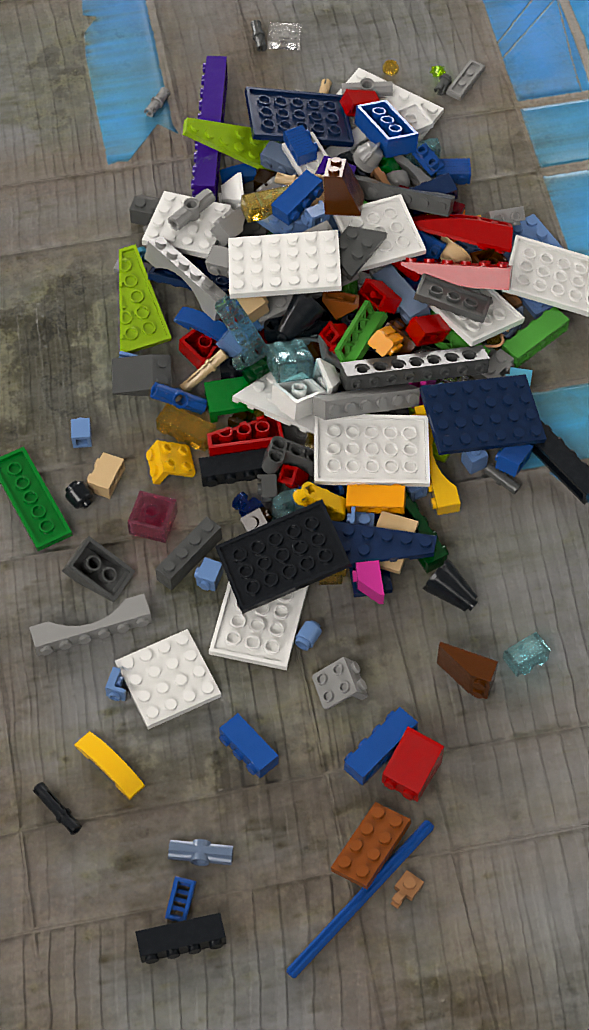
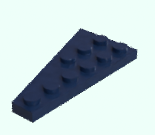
(374, 543)

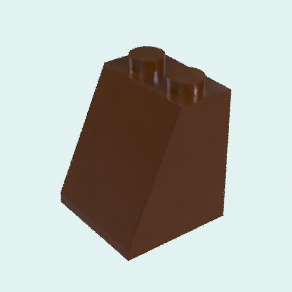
(341, 189)

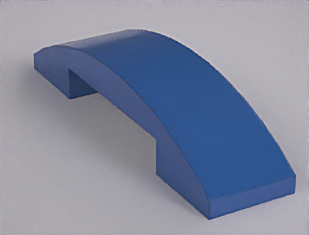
(201, 322)

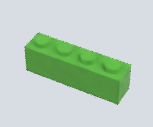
(536, 336)

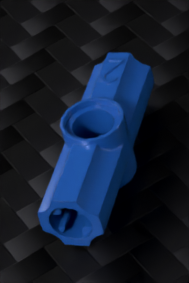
(169, 394)

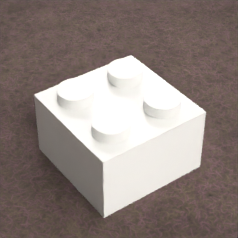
(296, 397)

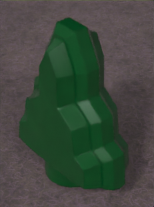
(256, 370)

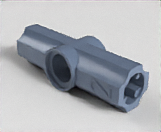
(200, 852)

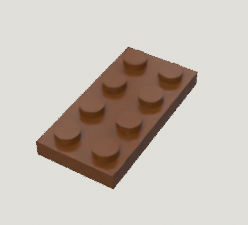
(371, 845)

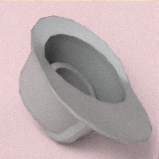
(368, 156)

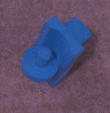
(428, 159)
(433, 246)

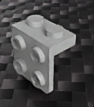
(339, 683)

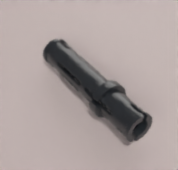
(62, 814)

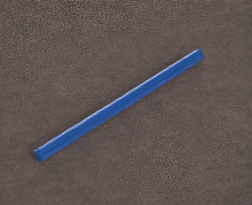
(359, 900)

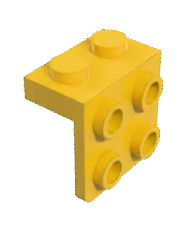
(170, 459)

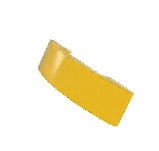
(110, 764)

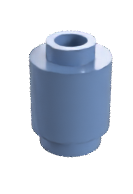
(308, 635)

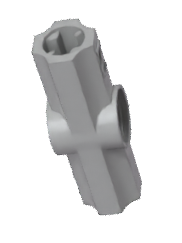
(381, 88)
(191, 209)

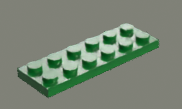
(32, 500)

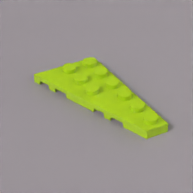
(228, 139)
(140, 314)

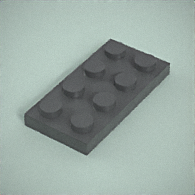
(453, 298)

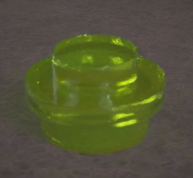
(437, 70)

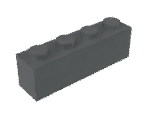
(188, 553)

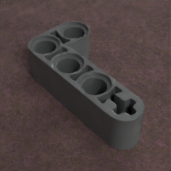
(287, 452)

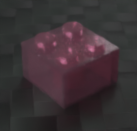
(152, 516)

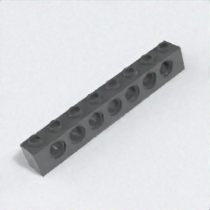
(414, 367)

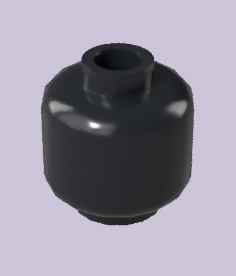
(79, 494)

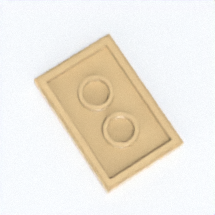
(395, 522)

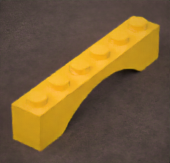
(444, 493)

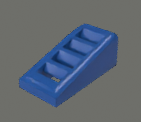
(184, 882)

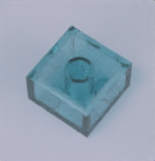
(290, 361)

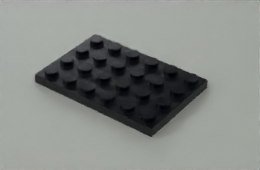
(282, 556)

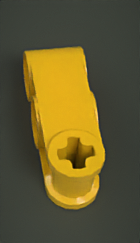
(334, 503)

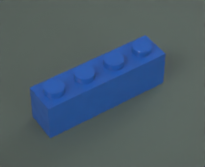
(379, 747)

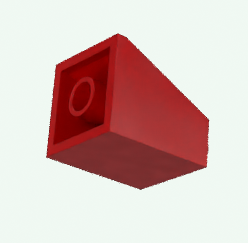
(413, 764)

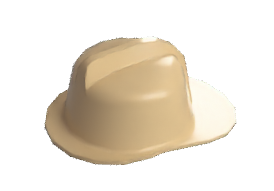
(454, 252)

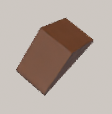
(340, 303)

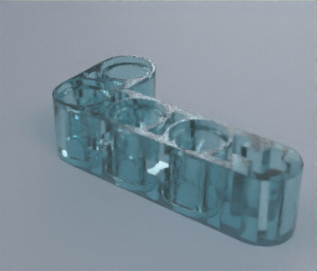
(238, 332)

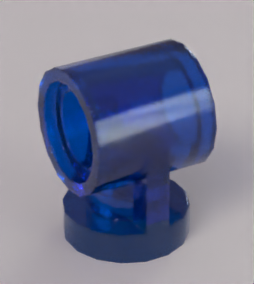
(245, 506)

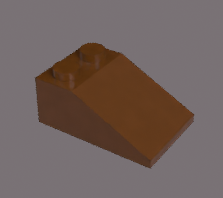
(468, 669)

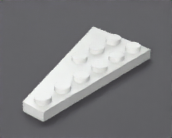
(259, 397)

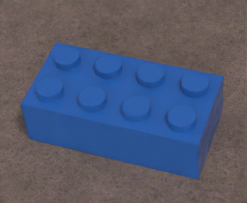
(386, 125)

